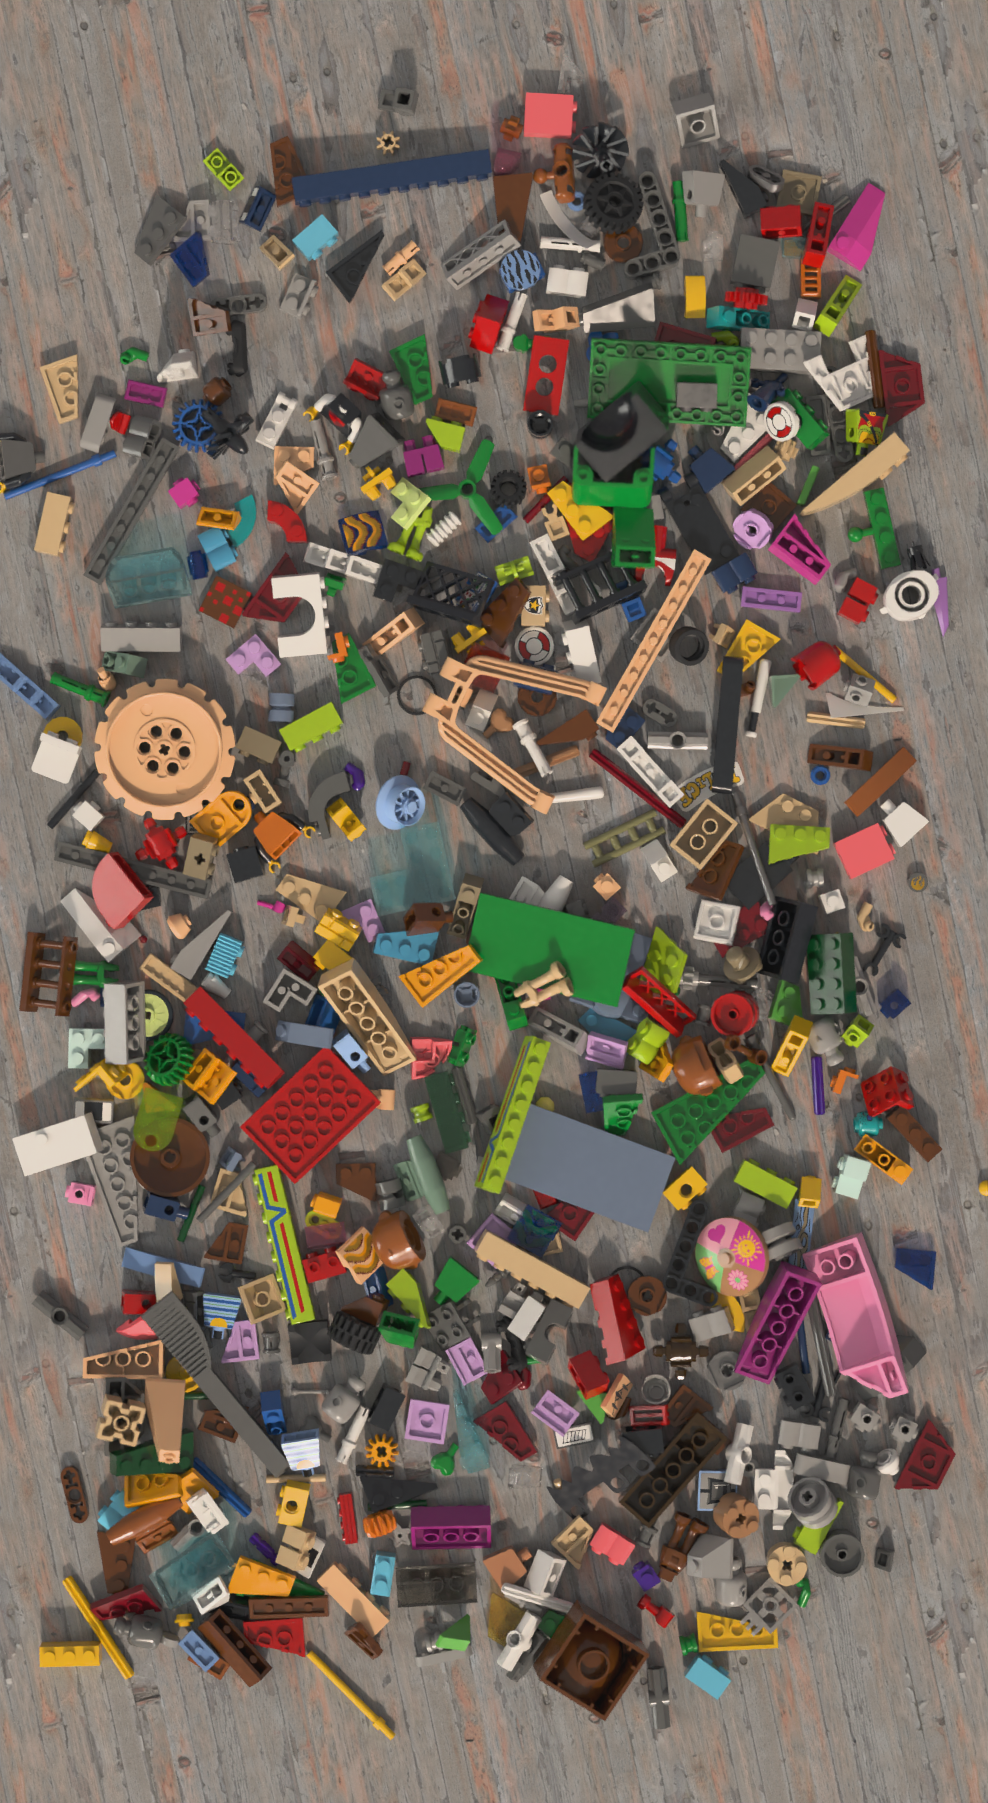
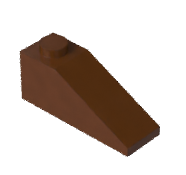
(576, 729)
(840, 757)

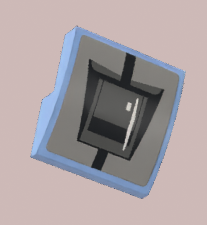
(712, 1488)

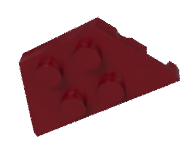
(901, 386)
(263, 604)
(927, 1461)

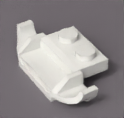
(773, 1487)

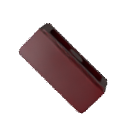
(298, 961)

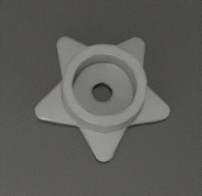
(400, 1540)

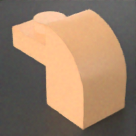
(556, 319)

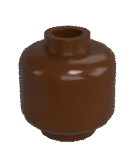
(217, 391)

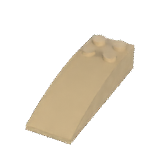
(868, 470)
(367, 1016)

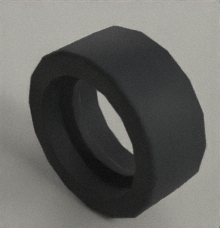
(701, 652)

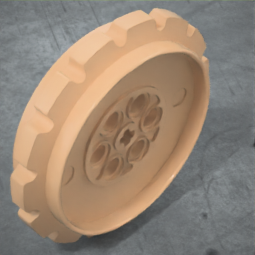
(127, 765)

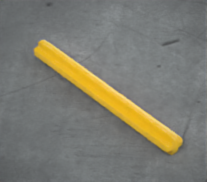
(98, 1627)

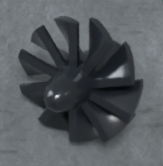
(606, 148)
(228, 434)

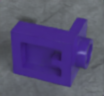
(645, 1575)

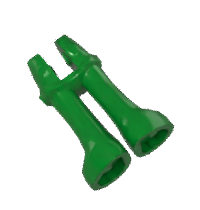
(98, 967)

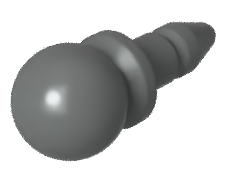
(497, 1276)

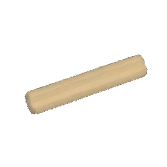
(824, 718)

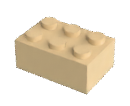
(703, 834)

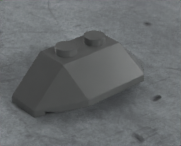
(911, 1354)
(126, 1390)

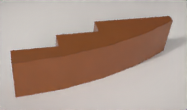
(880, 781)

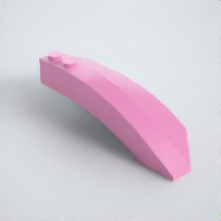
(858, 1315)

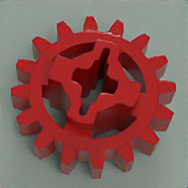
(746, 298)

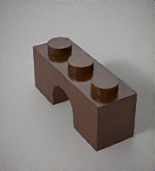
(913, 1133)

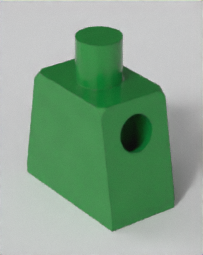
(454, 1281)
(401, 1330)

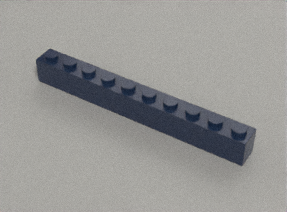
(392, 177)

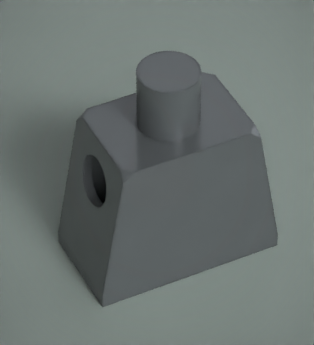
(196, 1107)

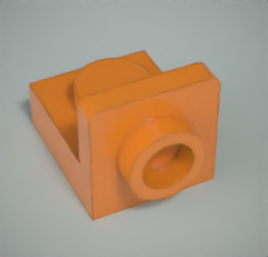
(539, 479)

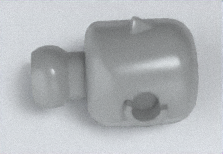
(825, 1038)
(343, 1400)
(732, 1591)

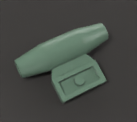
(422, 1176)

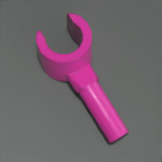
(279, 907)

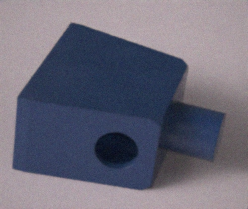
(709, 468)
(155, 1205)

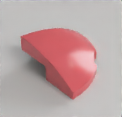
(429, 1054)
(136, 1330)

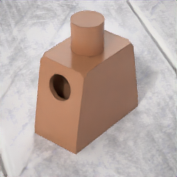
(507, 1564)

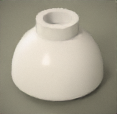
(887, 1461)

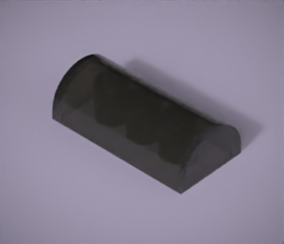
(436, 1584)

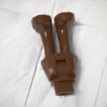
(673, 1558)

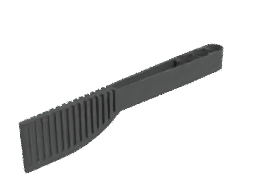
(188, 1344)

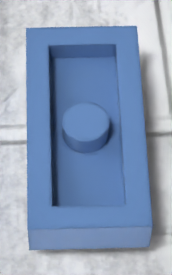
(199, 1650)

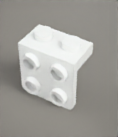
(56, 757)

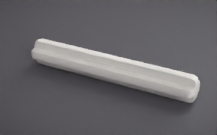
(528, 1595)

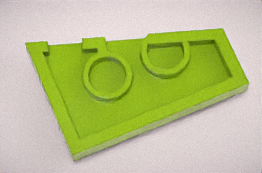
(795, 840)

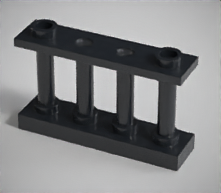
(599, 604)

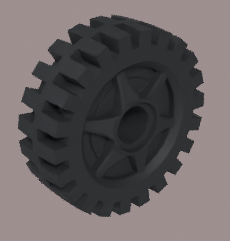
(606, 215)

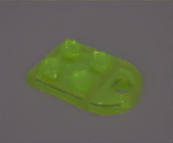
(157, 1117)

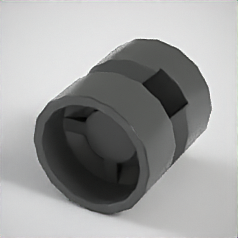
(390, 1194)

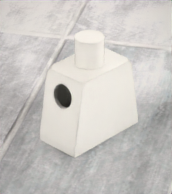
(902, 821)

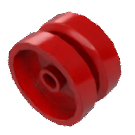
(723, 1013)

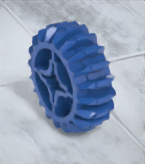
(189, 424)

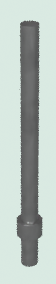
(741, 812)

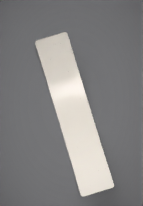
(563, 222)

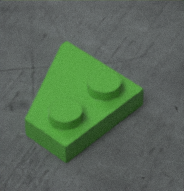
(785, 1003)

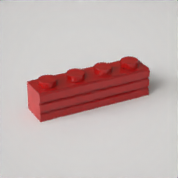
(348, 1518)

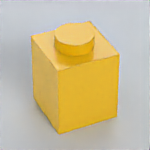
(809, 1192)

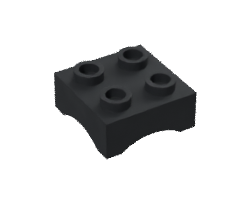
(310, 1342)

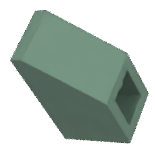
(124, 664)

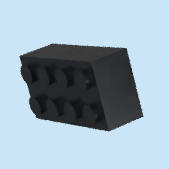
(787, 939)

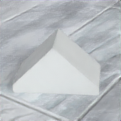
(212, 1596)

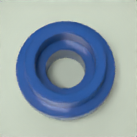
(826, 772)

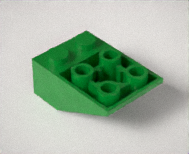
(633, 538)

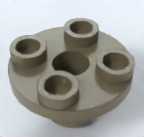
(741, 964)

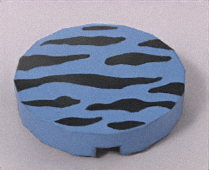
(520, 269)

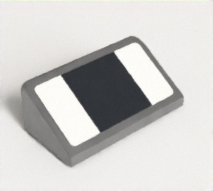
(101, 1109)

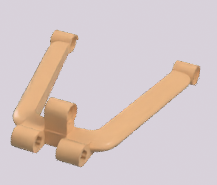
(447, 711)

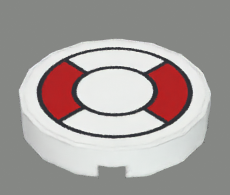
(781, 421)
(534, 645)

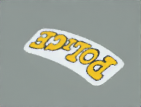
(700, 787)

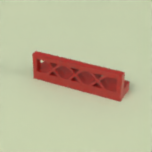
(654, 1002)

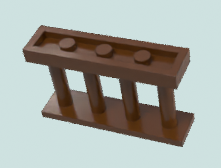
(32, 974)

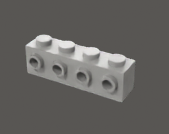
(141, 637)

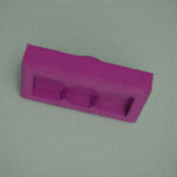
(145, 393)

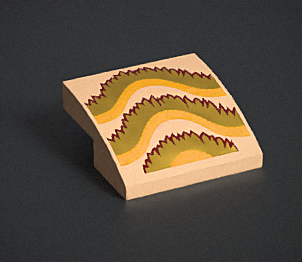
(359, 1255)

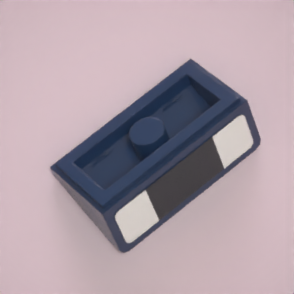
(258, 208)

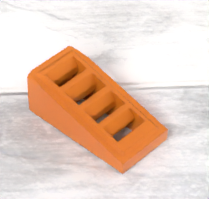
(810, 294)

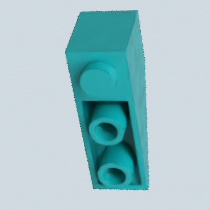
(734, 318)

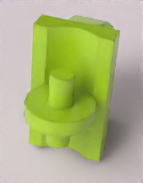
(517, 568)

